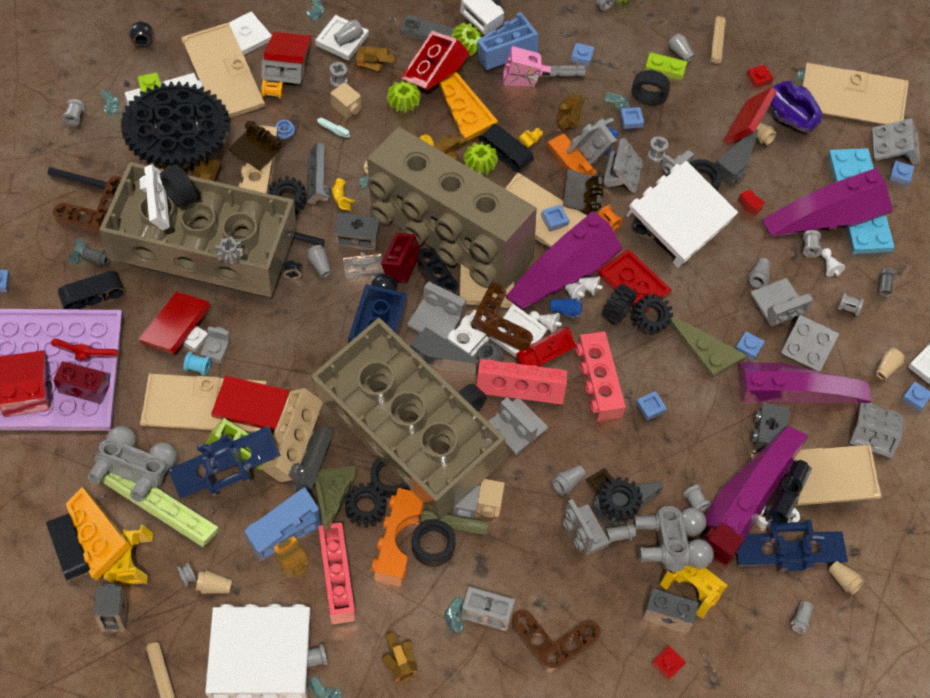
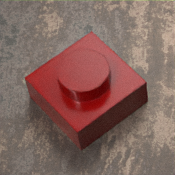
(759, 76)
(669, 663)

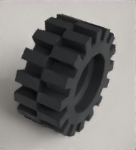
(290, 186)
(619, 303)
(662, 309)
(363, 492)
(614, 510)

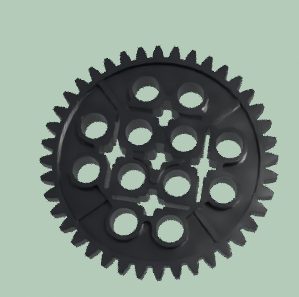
(177, 134)

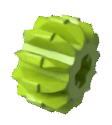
(467, 36)
(403, 96)
(480, 158)

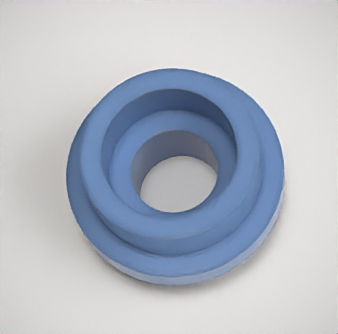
(285, 125)

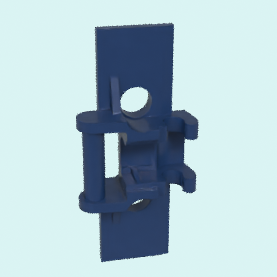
(221, 456)
(792, 554)

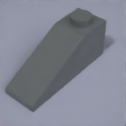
(736, 159)
(442, 354)
(649, 492)

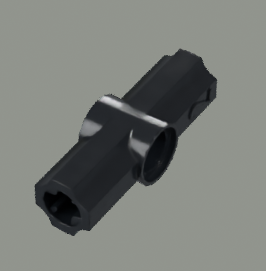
(786, 500)

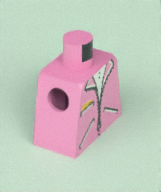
(523, 68)

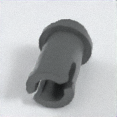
(95, 256)
(886, 281)

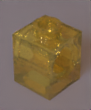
(291, 557)

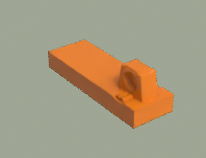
(574, 160)

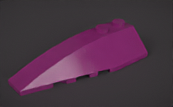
(838, 204)
(574, 255)
(797, 385)
(751, 489)

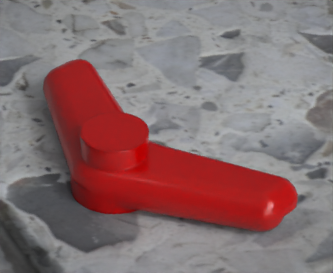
(83, 352)

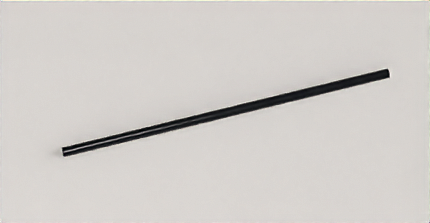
(101, 185)

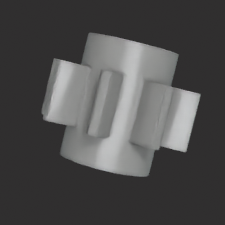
(229, 250)

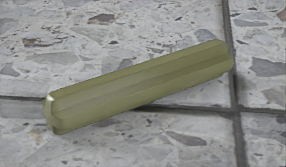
(458, 522)

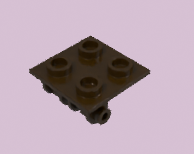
(256, 145)
(583, 191)

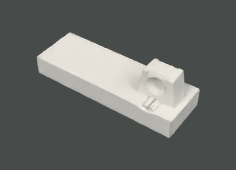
(155, 197)

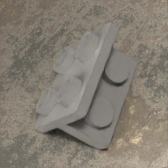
(594, 141)
(623, 167)
(517, 424)

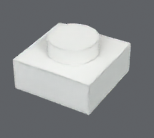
(195, 339)

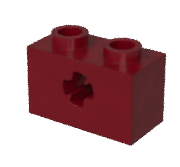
(401, 256)
(81, 382)
(725, 545)

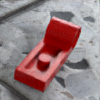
(547, 348)

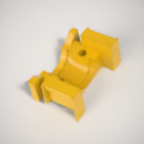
(124, 569)
(707, 583)

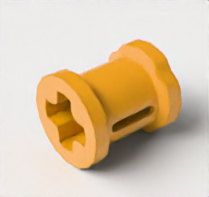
(272, 89)

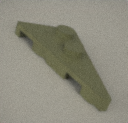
(710, 352)
(331, 490)

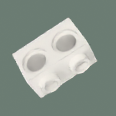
(473, 337)

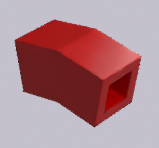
(751, 202)

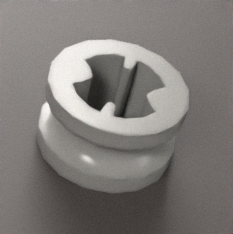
(605, 4)
(186, 574)

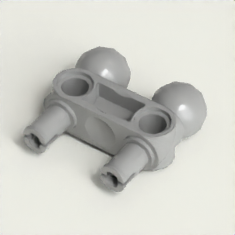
(122, 459)
(671, 531)

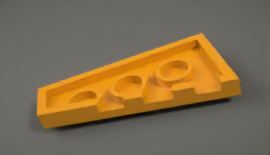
(466, 108)
(96, 533)

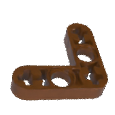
(95, 216)
(493, 321)
(549, 647)

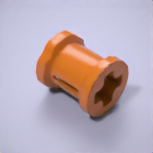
(608, 215)

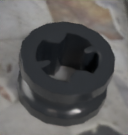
(292, 269)

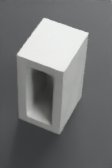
(483, 14)

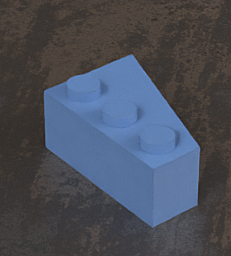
(496, 45)
(293, 517)

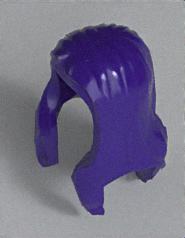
(796, 107)

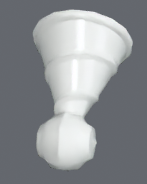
(832, 265)
(592, 284)
(575, 290)
(550, 321)

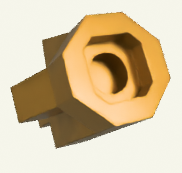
(370, 56)
(570, 111)
(450, 145)
(206, 170)
(402, 660)

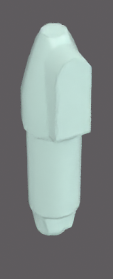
(338, 130)

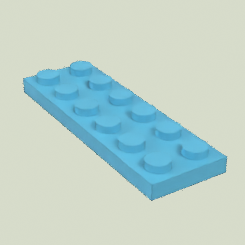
(872, 235)

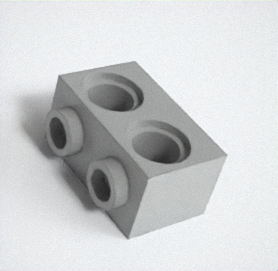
(282, 71)
(487, 608)

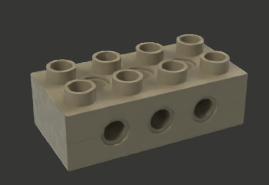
(451, 209)
(187, 248)
(413, 390)

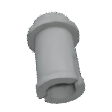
(621, 532)
(801, 621)

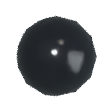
(141, 33)
(384, 281)

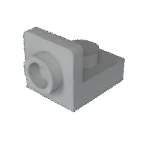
(668, 163)
(216, 344)

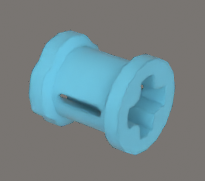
(197, 363)

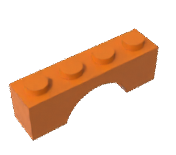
(392, 563)

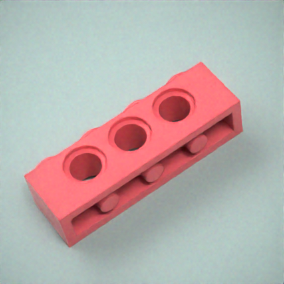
(522, 381)
(604, 407)
(336, 574)

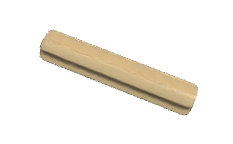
(718, 38)
(159, 670)

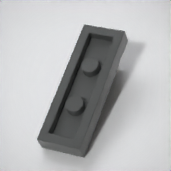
(420, 29)
(315, 176)
(306, 472)

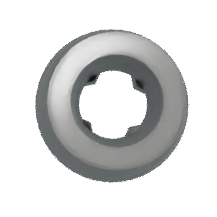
(348, 32)
(681, 47)
(318, 258)
(760, 274)
(568, 479)

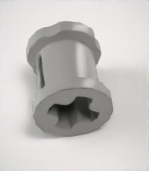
(335, 69)
(73, 112)
(658, 148)
(812, 244)
(845, 299)
(696, 498)
(317, 656)

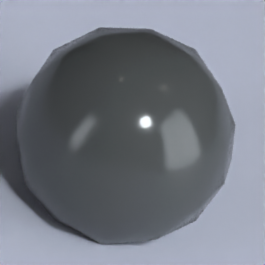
(490, 351)

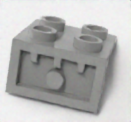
(896, 140)
(781, 302)
(438, 311)
(809, 343)
(878, 428)
(584, 528)

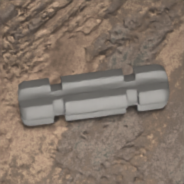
(567, 71)

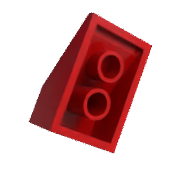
(435, 60)
(23, 383)

